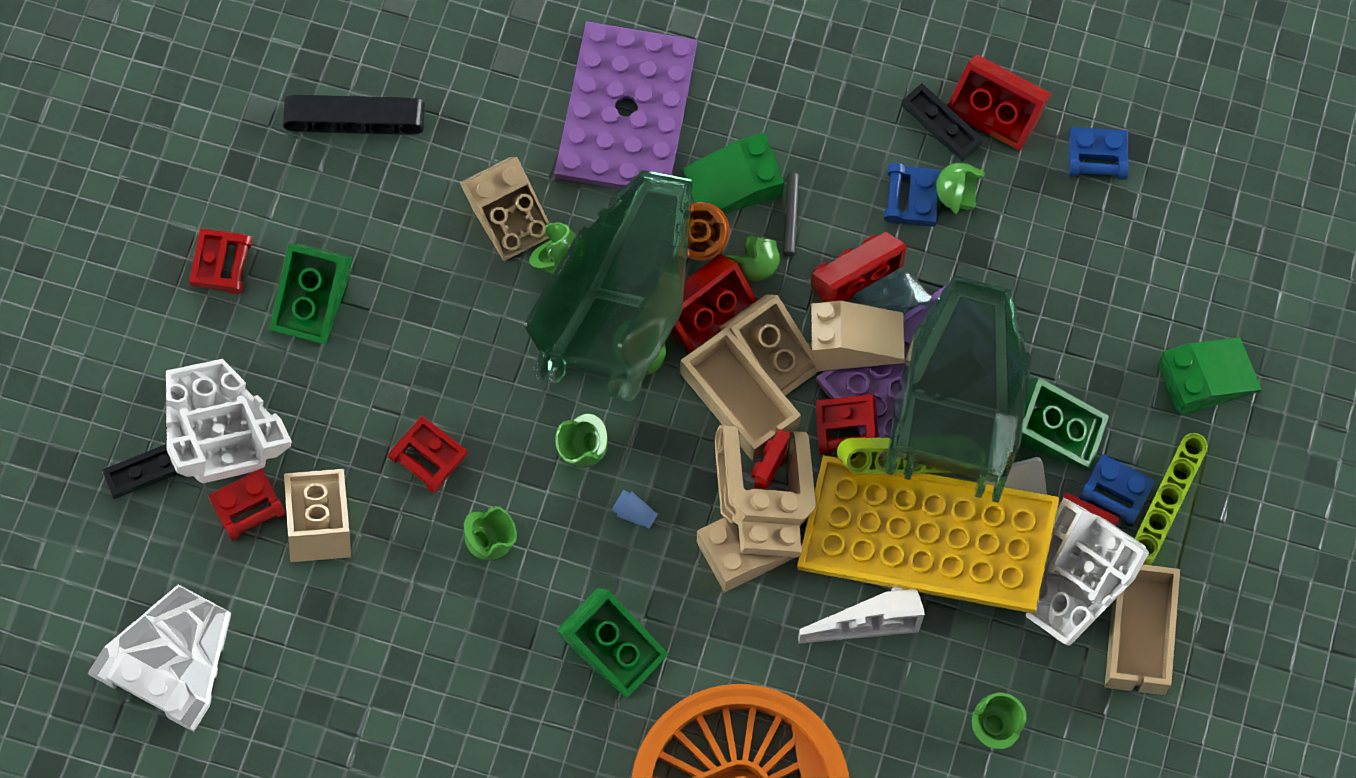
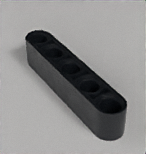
(353, 114)

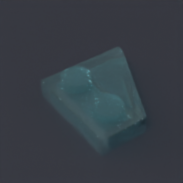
(895, 293)

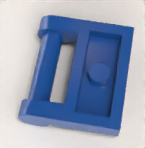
(1098, 145)
(921, 197)
(1120, 482)

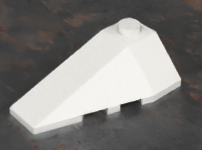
(886, 614)

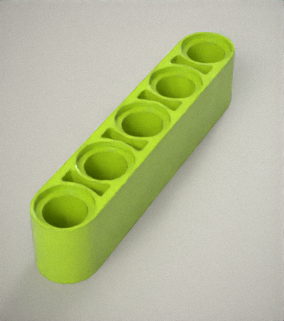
(868, 456)
(1174, 488)

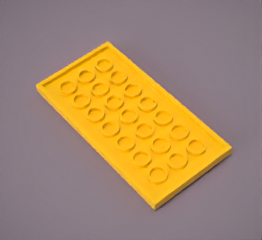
(930, 536)

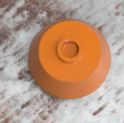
(707, 231)

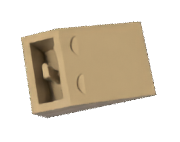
(507, 207)

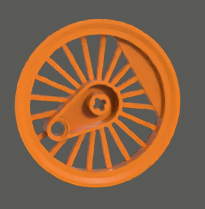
(814, 744)

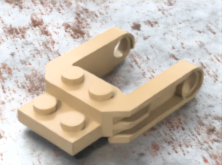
(766, 518)

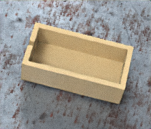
(739, 392)
(1144, 632)

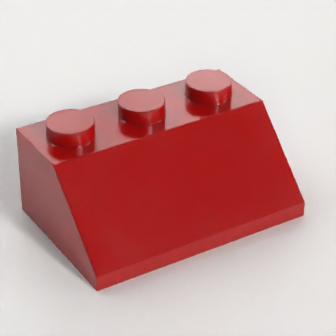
(998, 102)
(858, 268)
(710, 300)

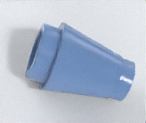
(634, 509)

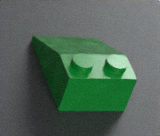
(737, 175)
(310, 292)
(1207, 374)
(1061, 425)
(612, 641)

